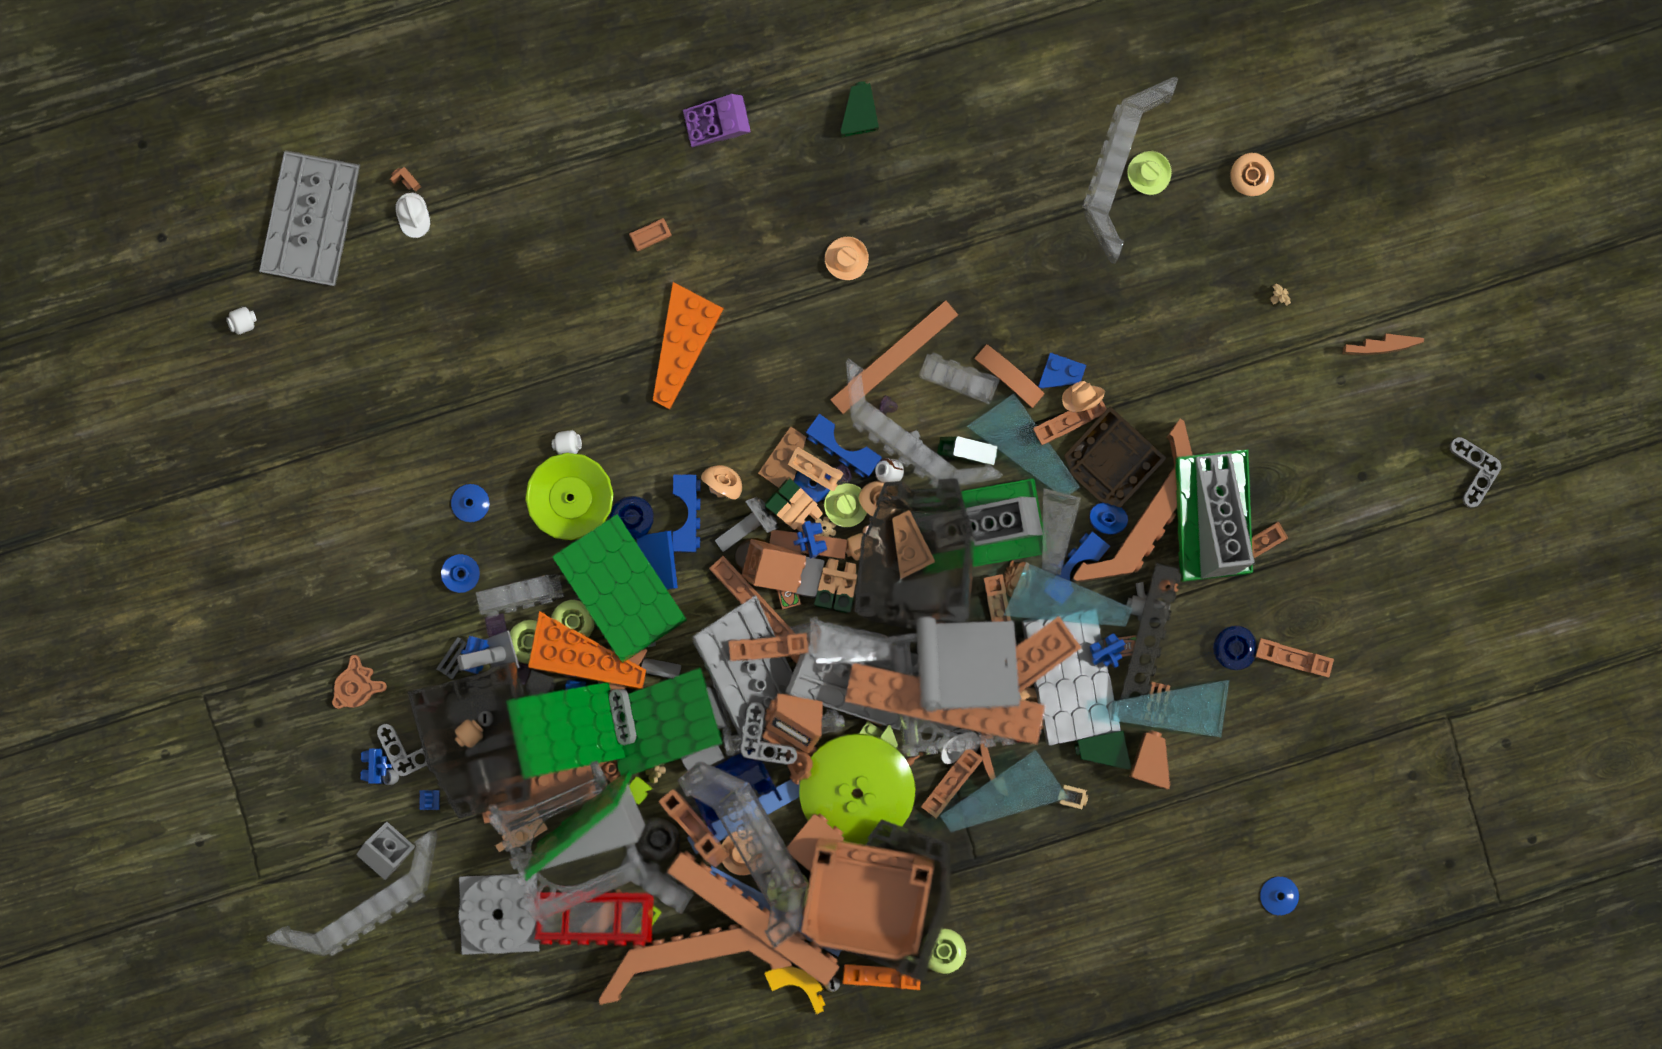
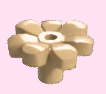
(1280, 295)
(829, 527)
(655, 773)

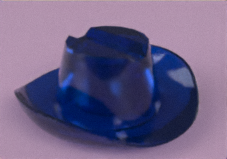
(635, 515)
(1235, 647)

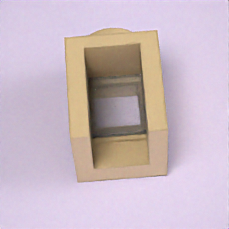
(1077, 797)

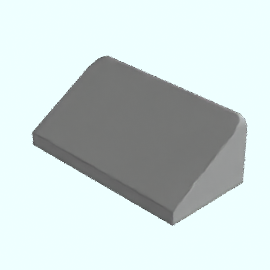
(810, 577)
(661, 668)

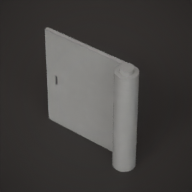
(967, 665)

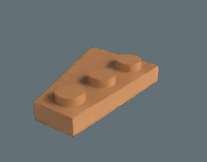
(776, 467)
(910, 545)

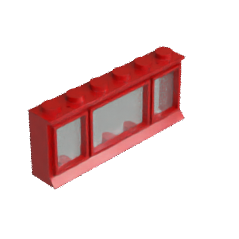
(601, 920)

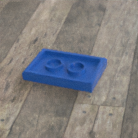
(660, 554)

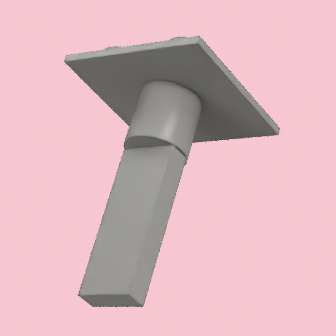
(758, 517)
(498, 653)

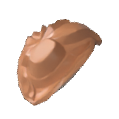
(1012, 576)
(801, 767)

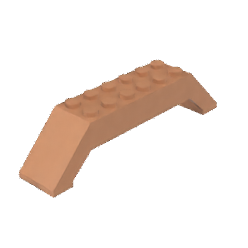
(1150, 524)
(687, 950)

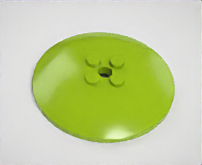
(864, 764)

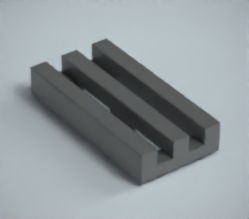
(447, 656)

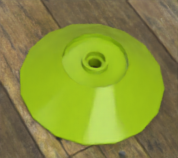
(554, 482)

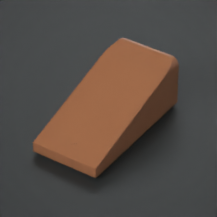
(1267, 539)

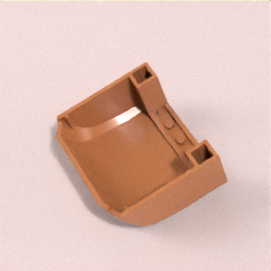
(867, 898)

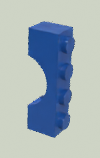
(863, 461)
(686, 488)
(1091, 549)

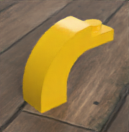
(797, 976)

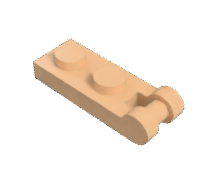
(815, 468)

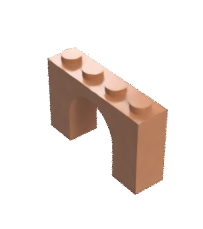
(689, 820)

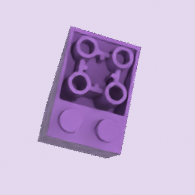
(717, 120)

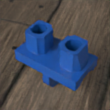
(809, 530)
(474, 645)
(1107, 654)
(377, 766)

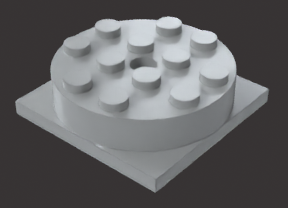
(481, 930)

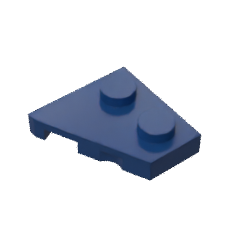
(1061, 372)

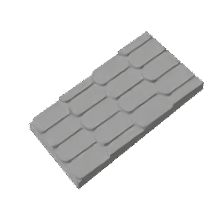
(309, 218)
(748, 680)
(830, 683)
(1075, 691)

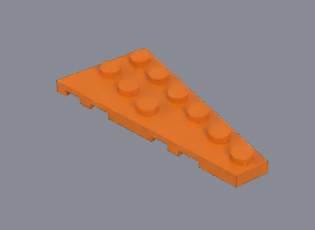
(686, 332)
(572, 654)

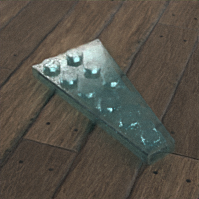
(1012, 431)
(1049, 596)
(1187, 709)
(1013, 791)

